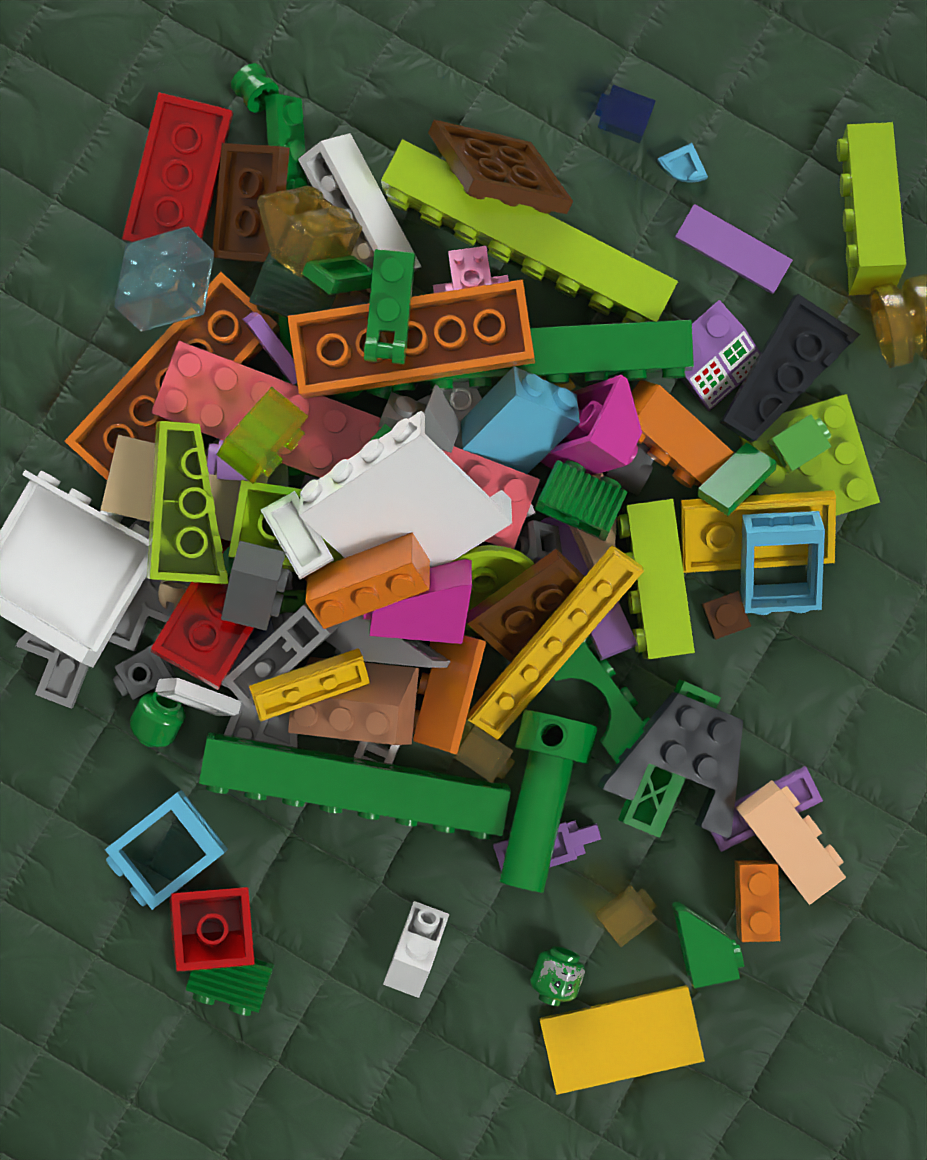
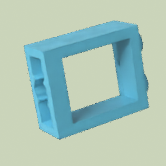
(782, 529)
(195, 825)

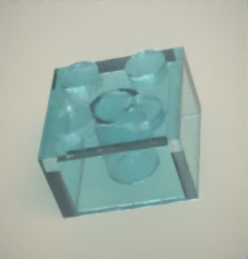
(164, 279)

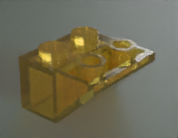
(306, 227)

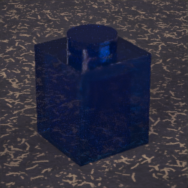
(624, 113)

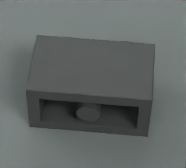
(254, 584)

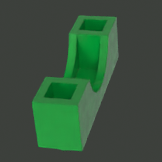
(623, 724)

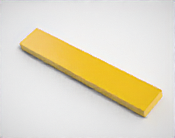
(555, 642)

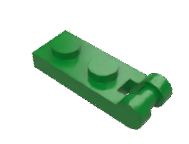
(389, 305)

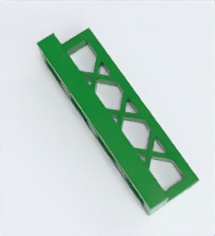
(663, 786)

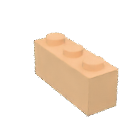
(792, 841)

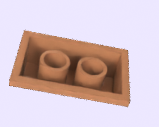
(369, 713)

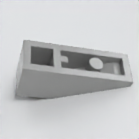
(356, 632)
(279, 653)

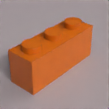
(677, 436)
(368, 581)

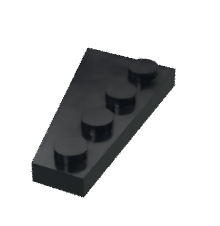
(790, 361)

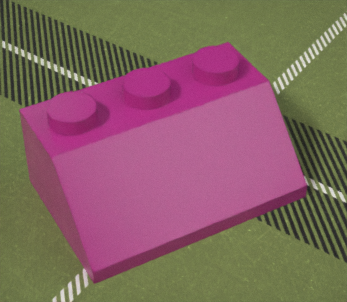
(606, 429)

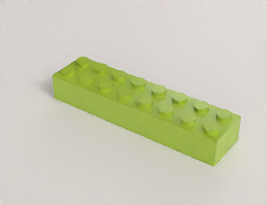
(527, 237)

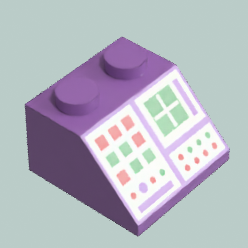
(720, 355)

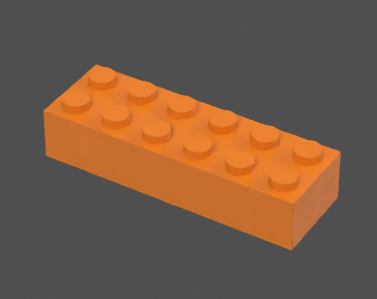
(446, 338)
(129, 404)

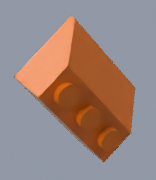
(448, 695)

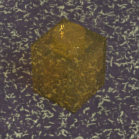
(485, 754)
(627, 914)

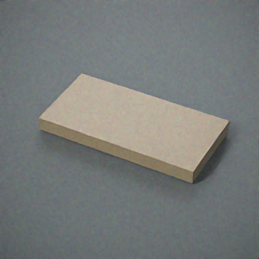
(131, 481)

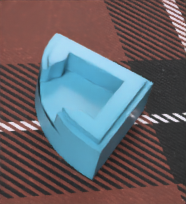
(683, 165)

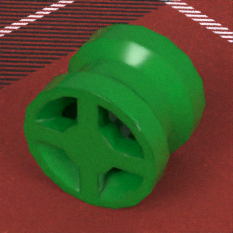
(253, 86)

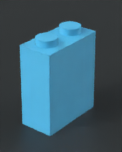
(520, 420)

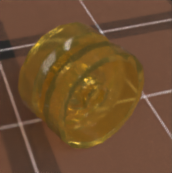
(901, 320)

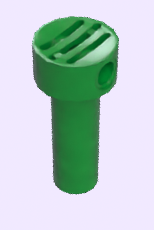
(542, 795)

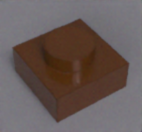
(726, 615)

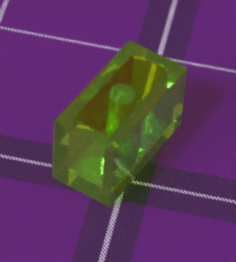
(262, 435)

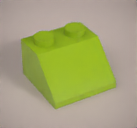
(250, 522)

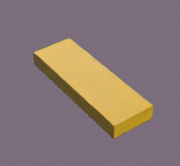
(309, 684)

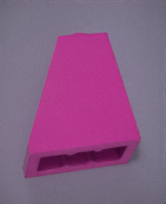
(431, 615)

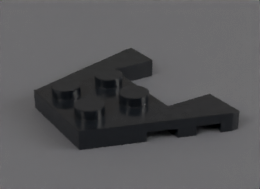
(693, 744)

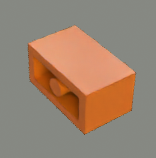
(757, 900)

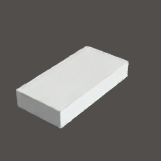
(299, 541)
(198, 697)

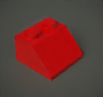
(211, 929)

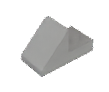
(440, 419)

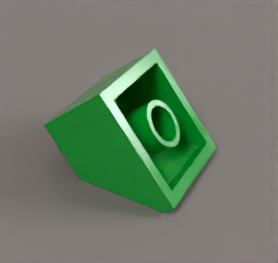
(706, 949)

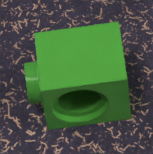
(800, 442)

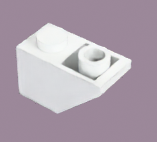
(416, 949)

